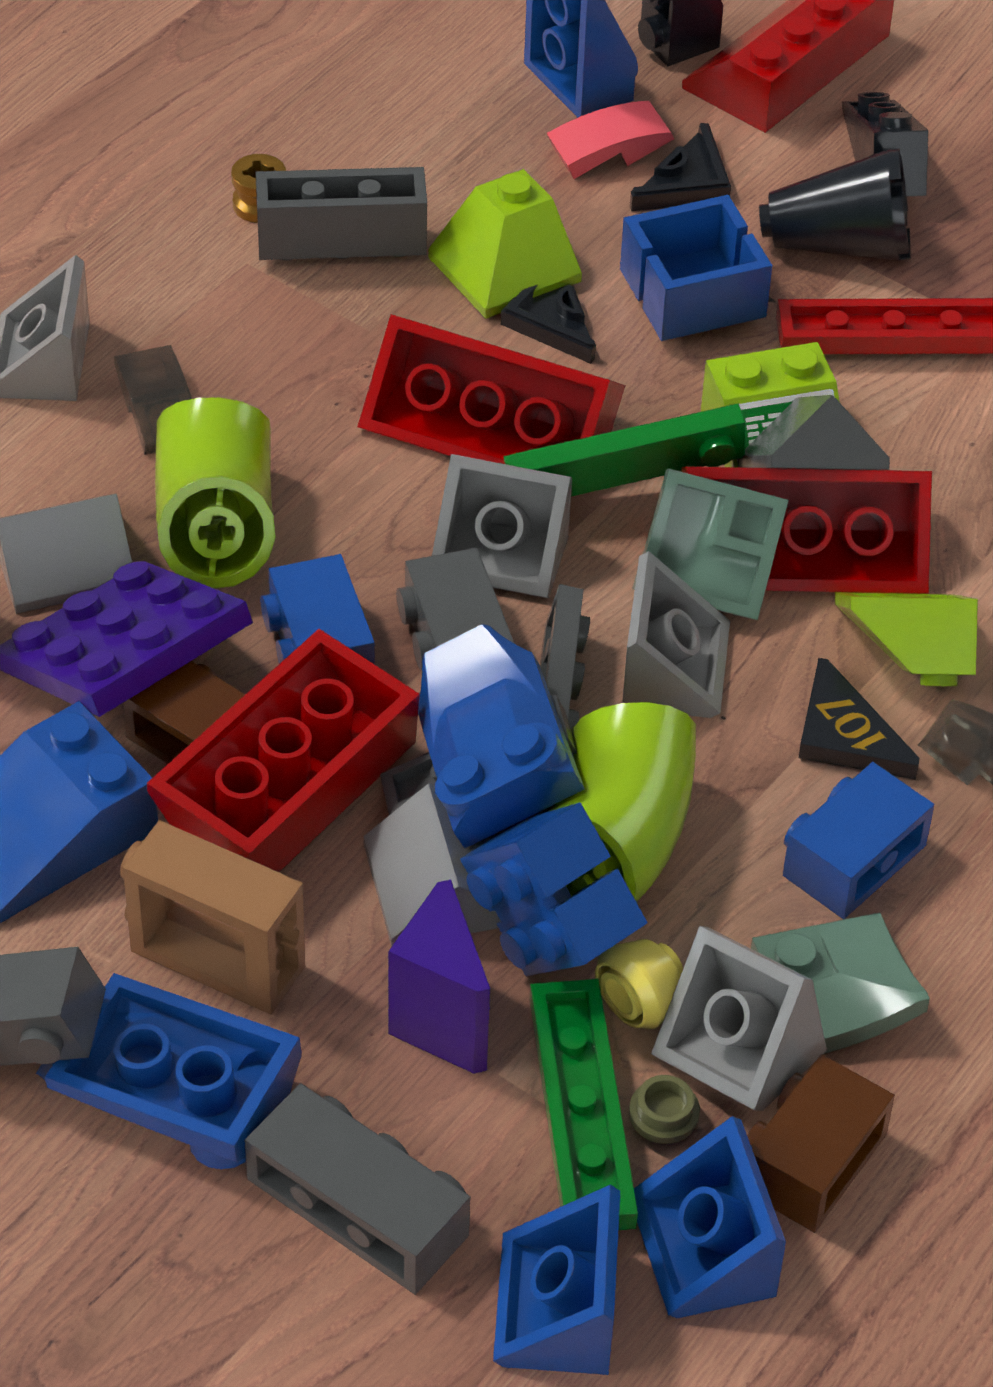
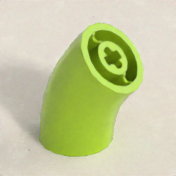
(214, 490)
(636, 785)

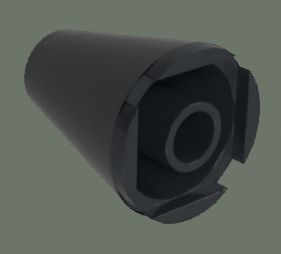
(844, 210)

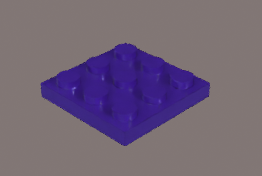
(122, 636)

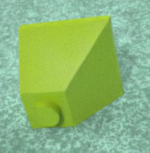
(505, 242)
(919, 631)

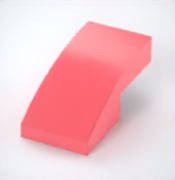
(621, 129)

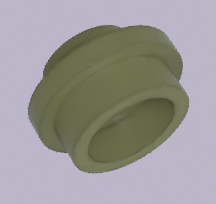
(664, 1109)

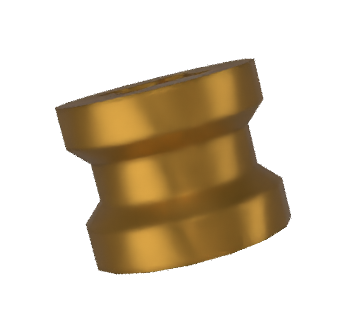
(244, 181)

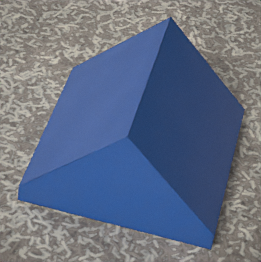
(711, 1226)
(560, 1288)

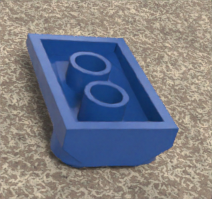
(492, 734)
(181, 1069)

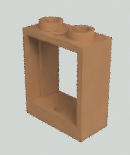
(225, 886)

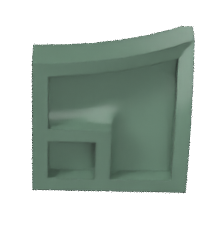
(717, 539)
(855, 975)

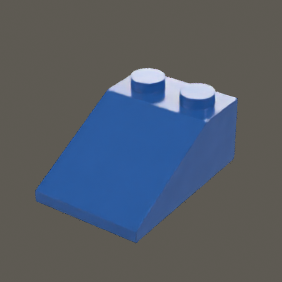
(579, 53)
(66, 806)

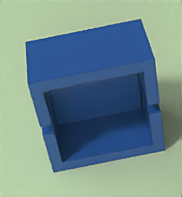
(695, 267)
(525, 882)

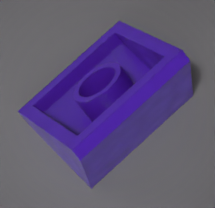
(439, 984)

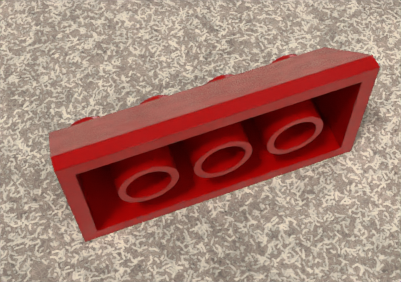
(789, 57)
(479, 396)
(844, 527)
(290, 754)

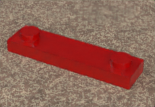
(888, 325)

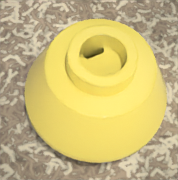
(639, 981)

